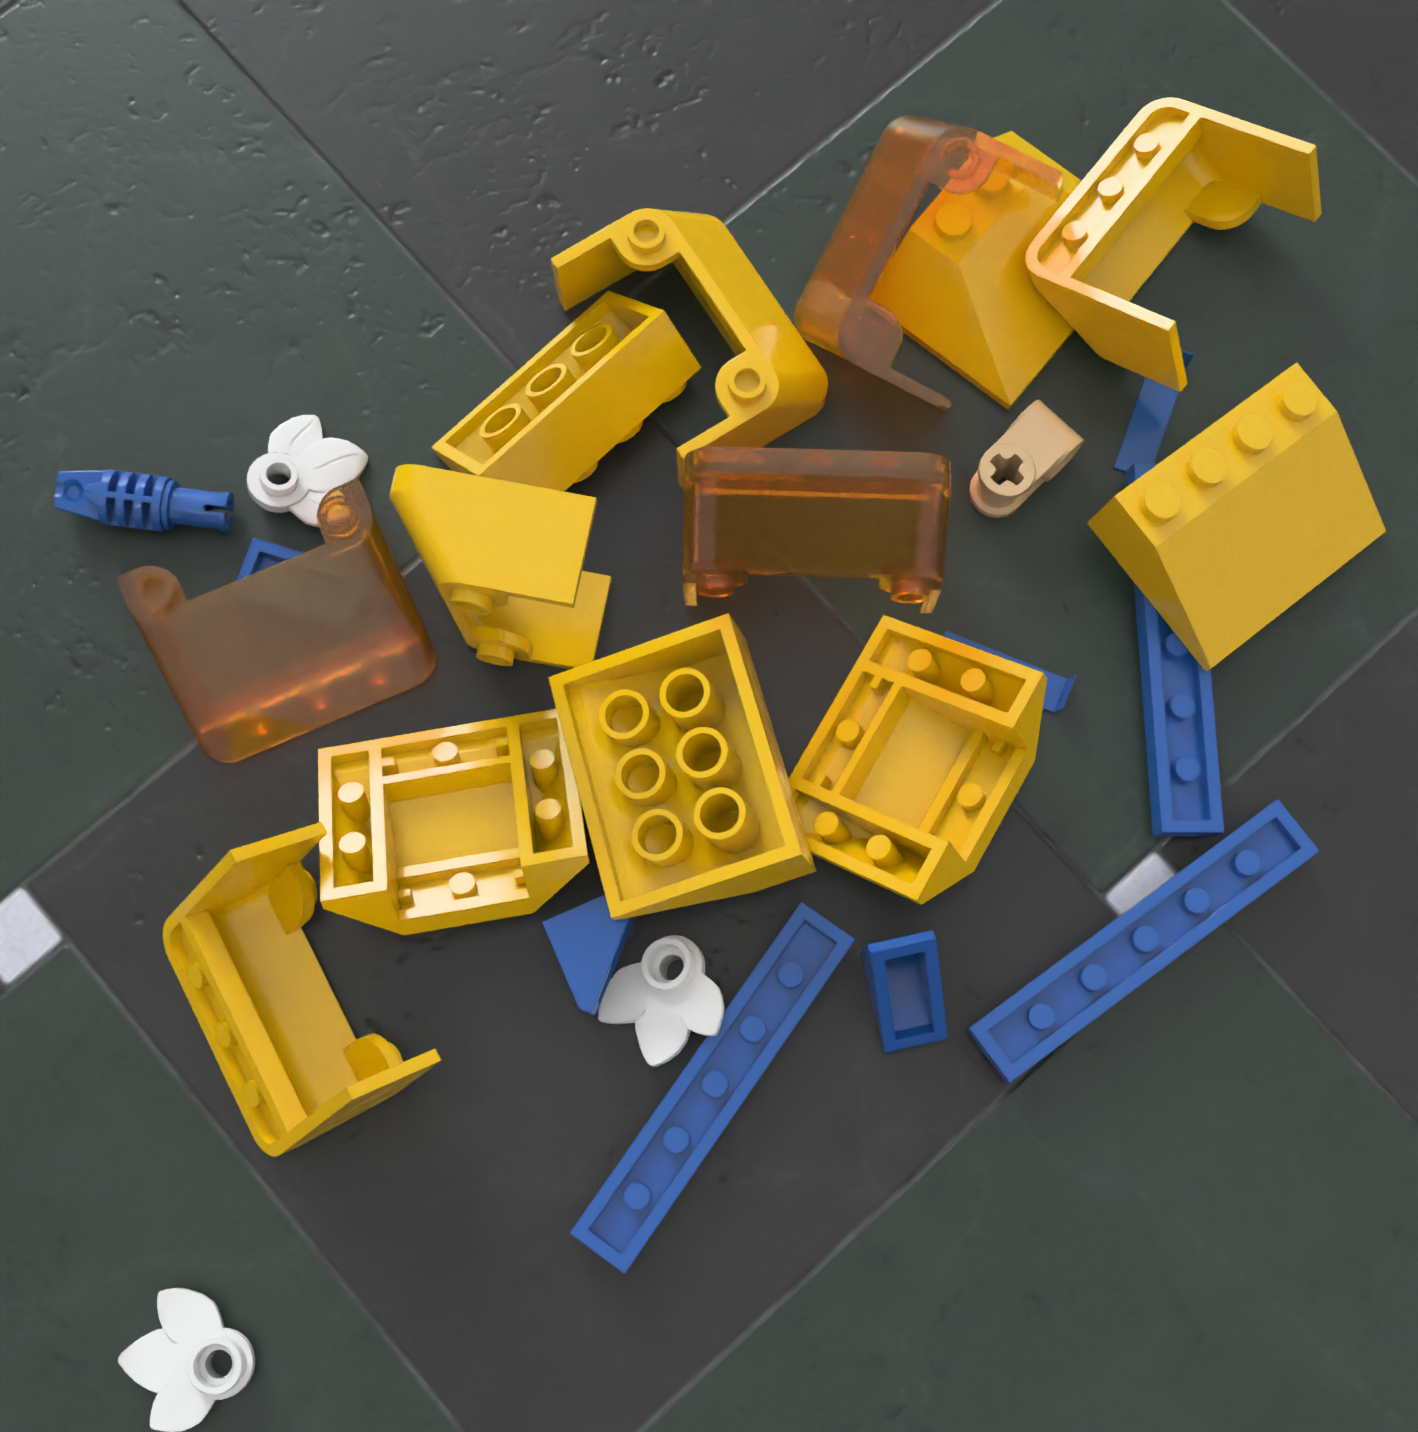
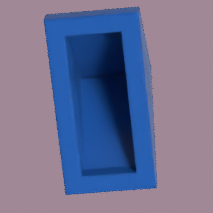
(588, 949)
(906, 990)

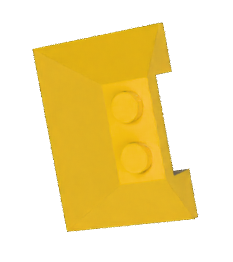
(966, 283)
(918, 760)
(449, 824)

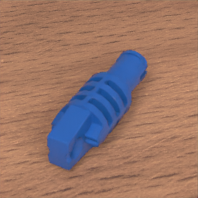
(140, 501)

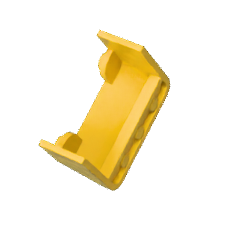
(1136, 203)
(774, 375)
(507, 563)
(269, 1001)

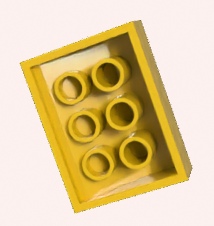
(1244, 517)
(680, 772)

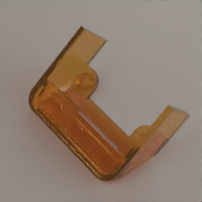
(910, 155)
(815, 518)

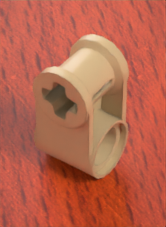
(1026, 456)

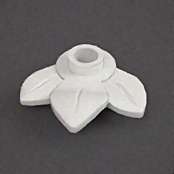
(309, 462)
(662, 1007)
(179, 1360)

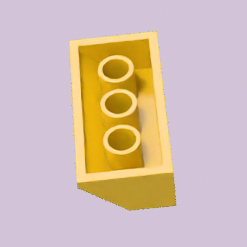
(574, 398)

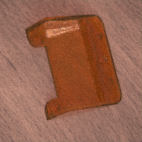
(288, 640)

